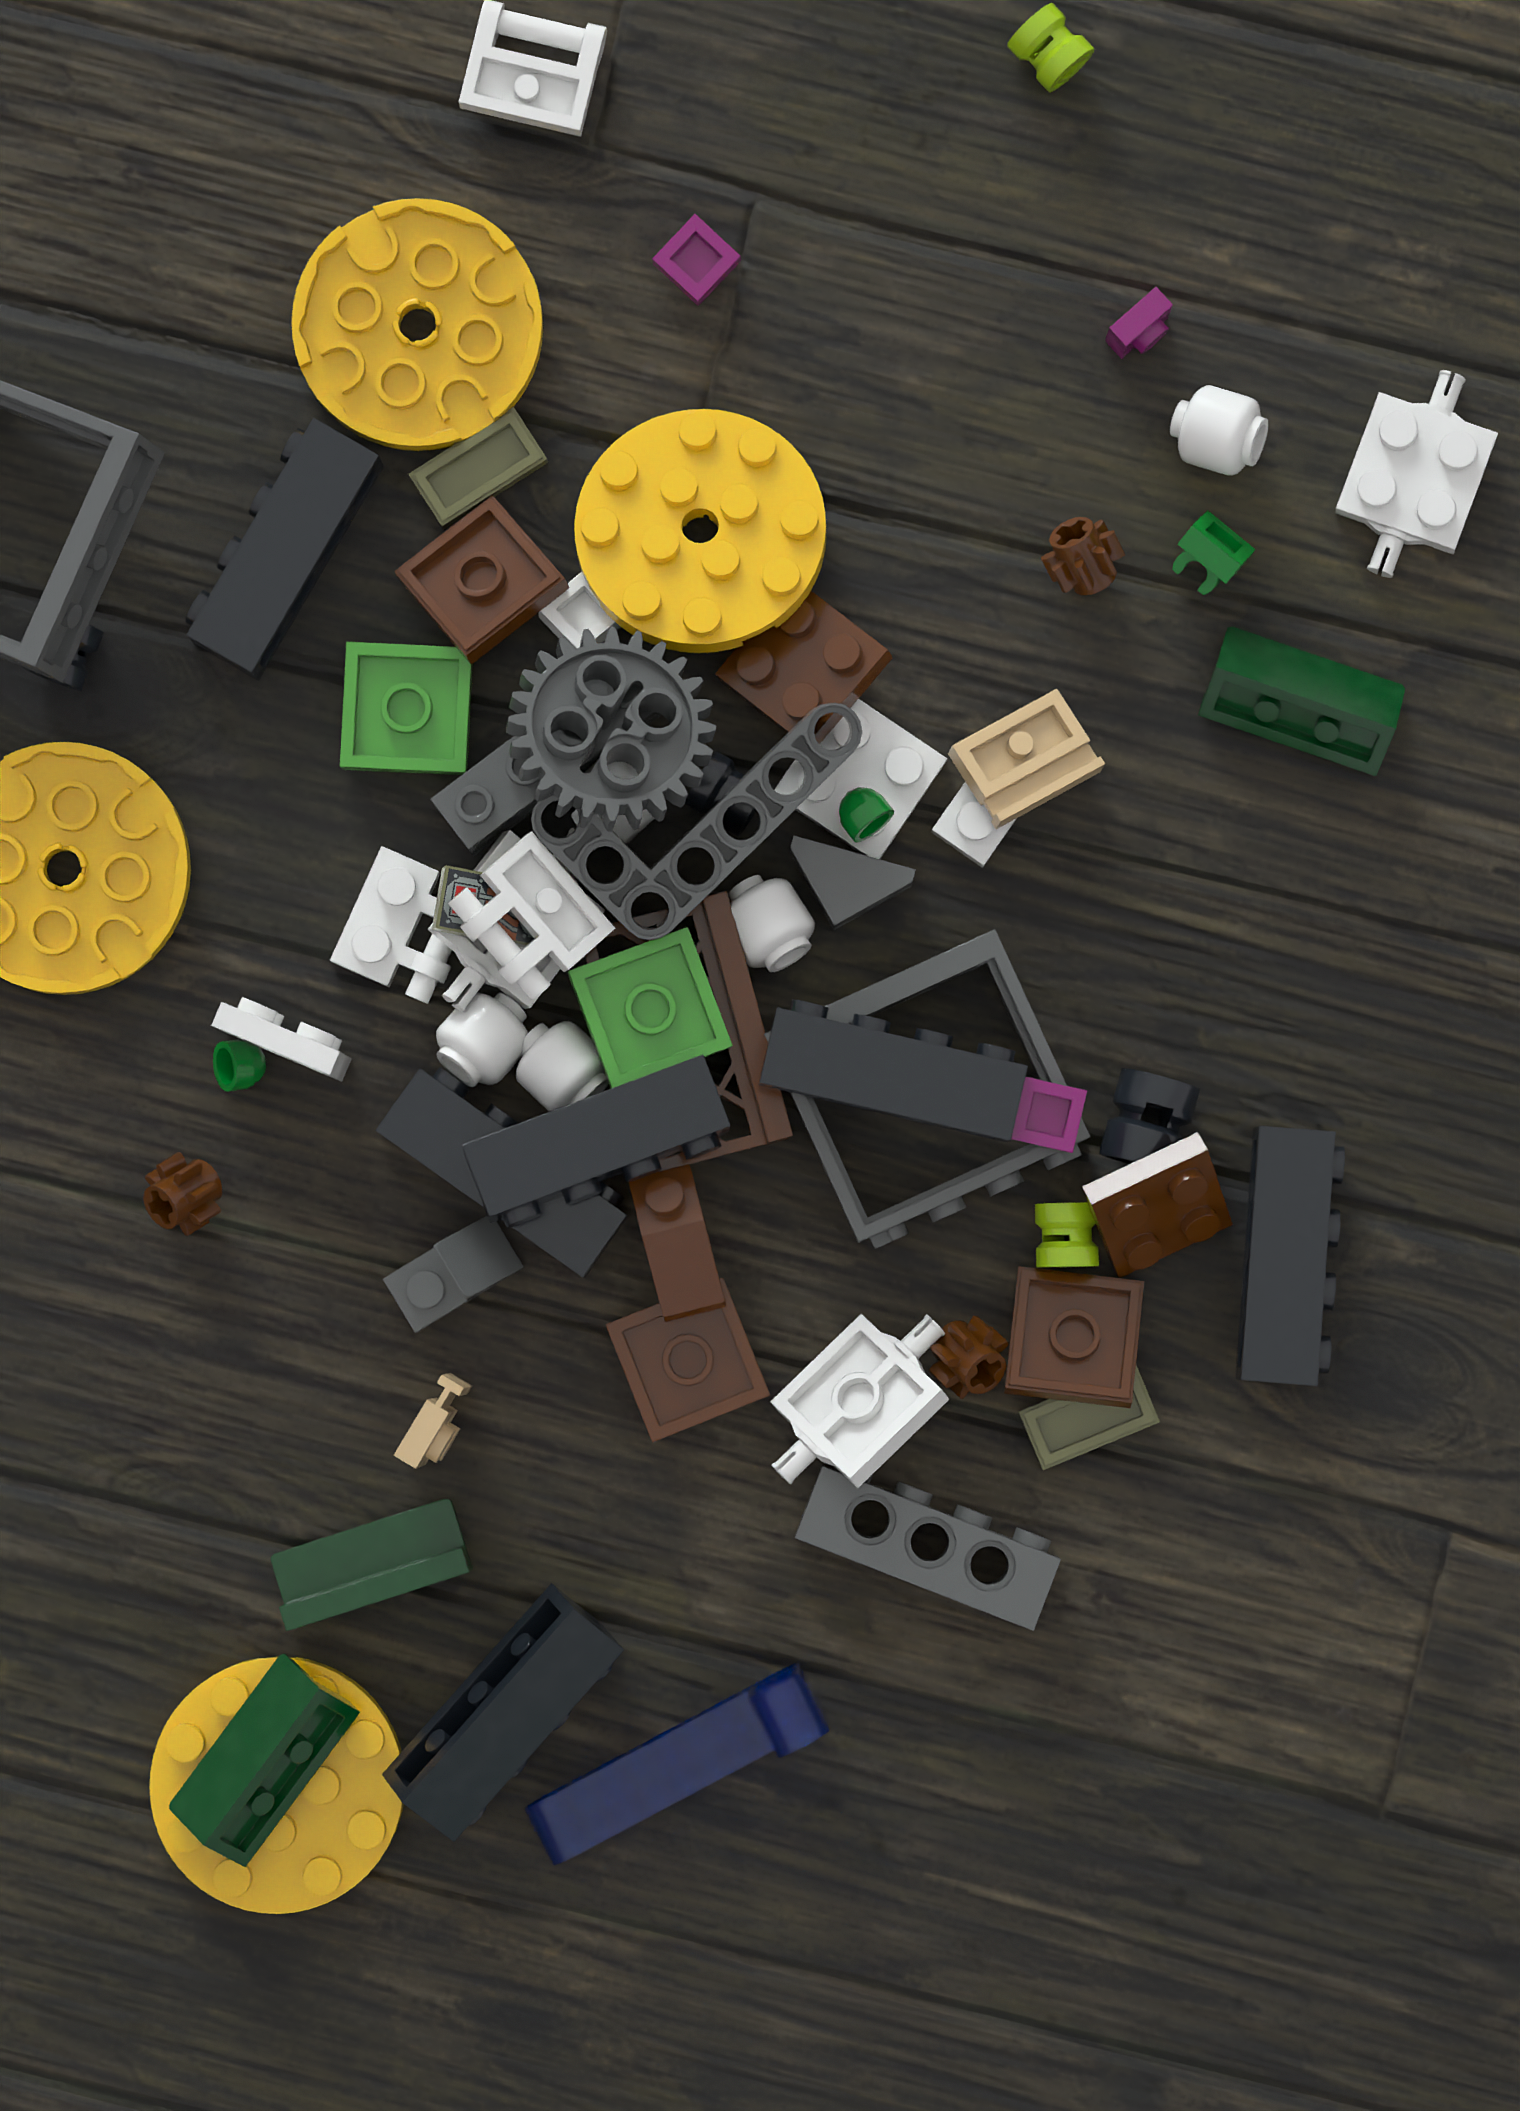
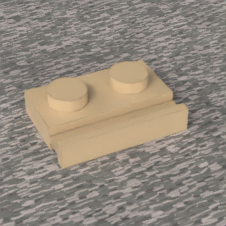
(1026, 758)
(432, 1429)

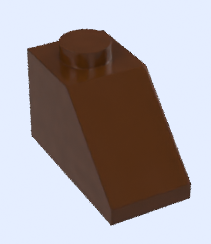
(677, 1243)

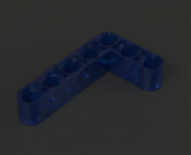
(765, 1717)

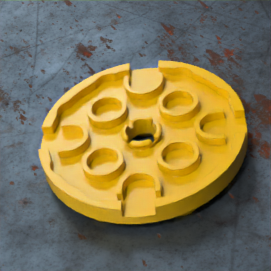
(402, 261)
(710, 591)
(129, 857)
(331, 1829)

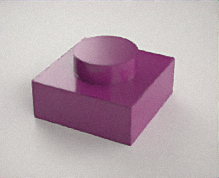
(696, 259)
(1141, 325)
(1049, 1115)

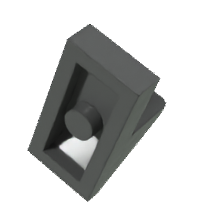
(453, 1273)

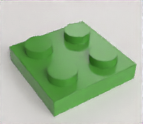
(406, 709)
(649, 1008)

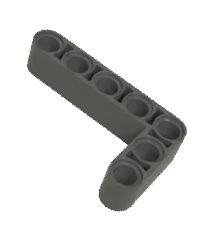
(705, 833)

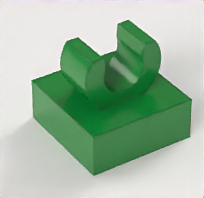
(1215, 548)

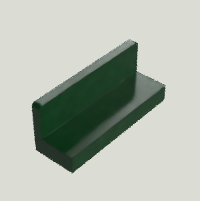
(1303, 701)
(370, 1563)
(262, 1761)

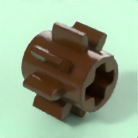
(1083, 556)
(182, 1193)
(969, 1357)

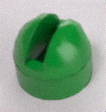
(864, 813)
(238, 1064)

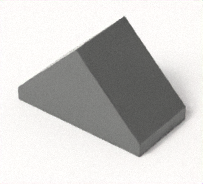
(847, 881)

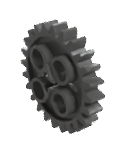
(560, 701)

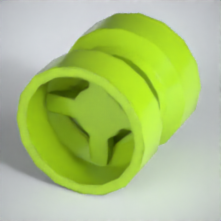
(1050, 47)
(1060, 1221)

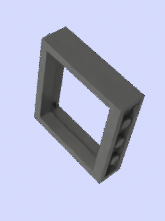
(94, 538)
(995, 1175)

